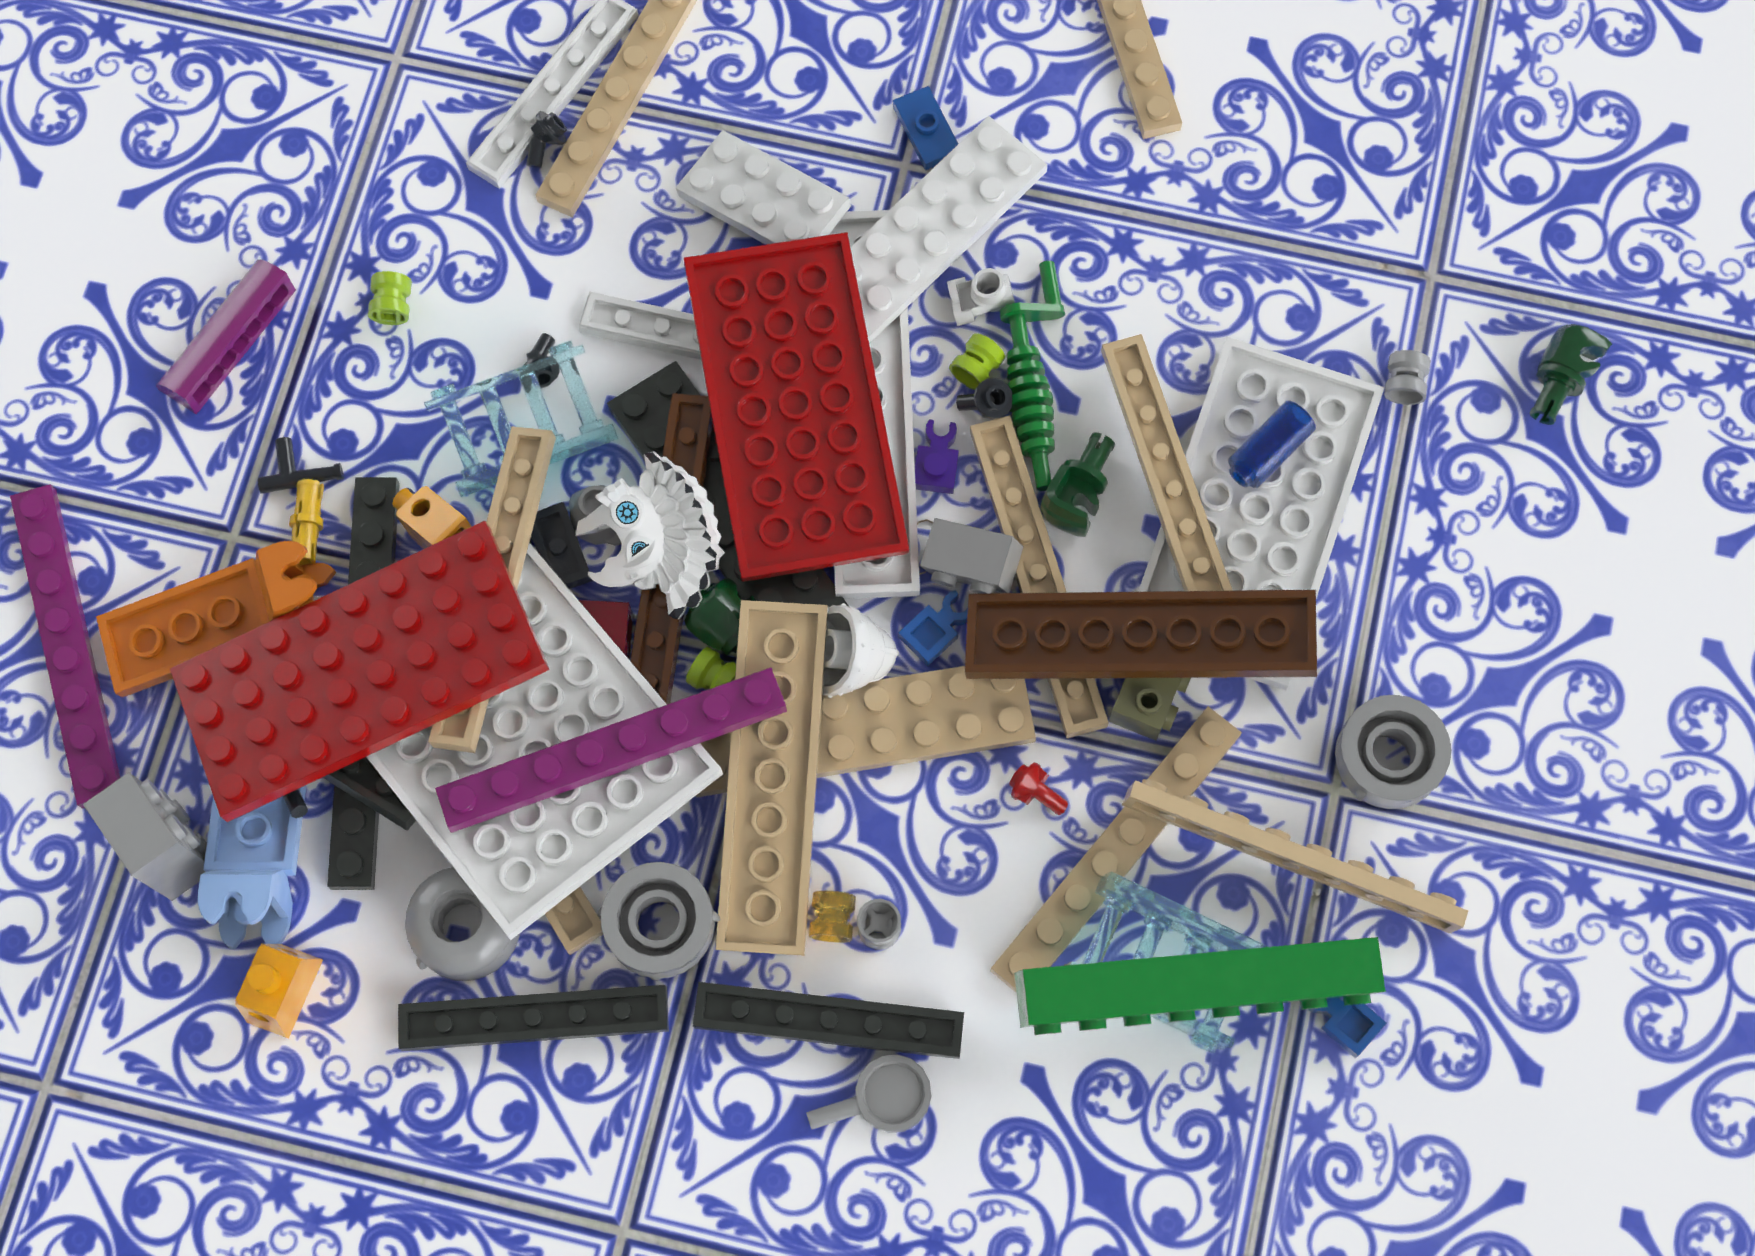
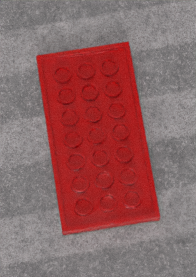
(795, 407)
(357, 671)

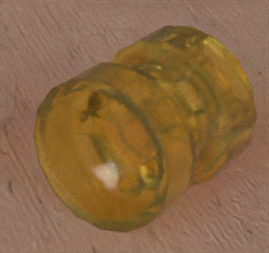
(833, 911)

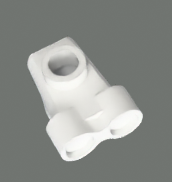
(983, 294)

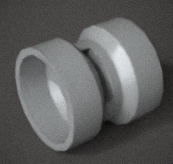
(1407, 377)
(876, 916)

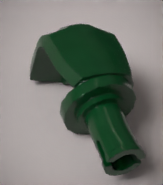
(1564, 370)
(1078, 484)
(717, 616)

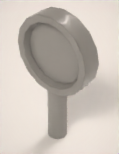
(889, 1094)

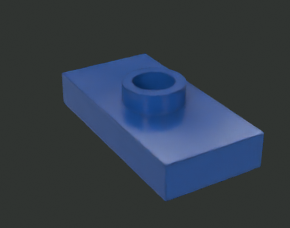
(925, 126)

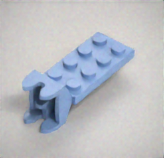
(249, 872)

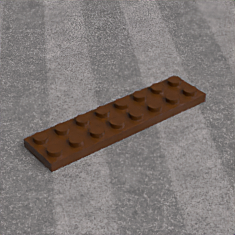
(1142, 634)

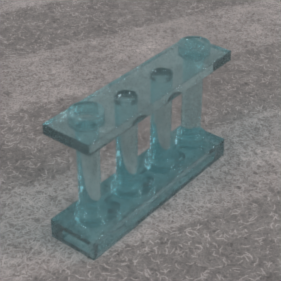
(592, 431)
(1160, 916)

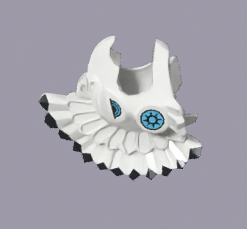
(663, 531)

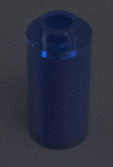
(1271, 445)

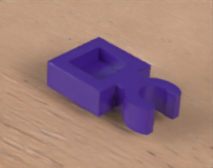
(936, 463)

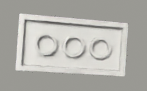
(760, 193)

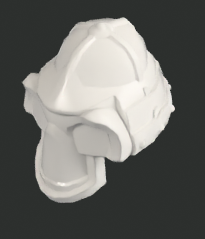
(854, 651)

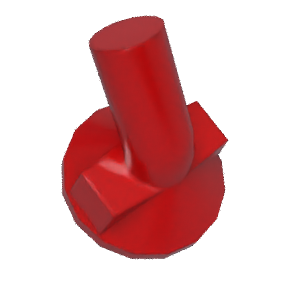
(1029, 784)

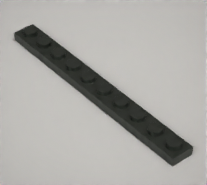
(371, 549)

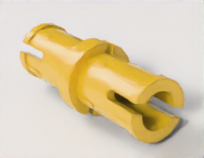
(307, 519)

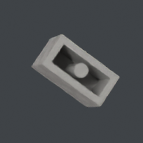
(971, 557)

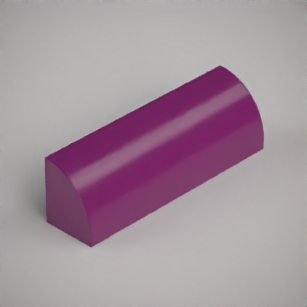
(227, 336)

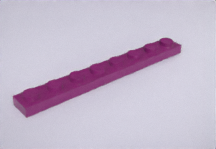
(65, 642)
(610, 750)

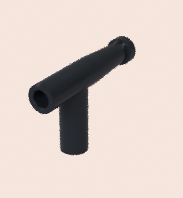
(289, 476)

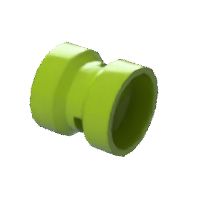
(389, 298)
(977, 361)
(709, 670)

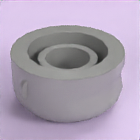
(1413, 727)
(638, 890)
(454, 960)

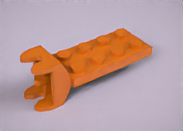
(199, 615)

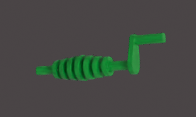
(1029, 386)

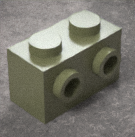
(1146, 705)

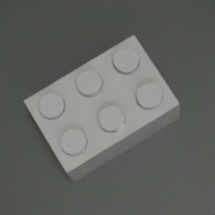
(149, 835)

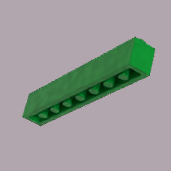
(1198, 983)

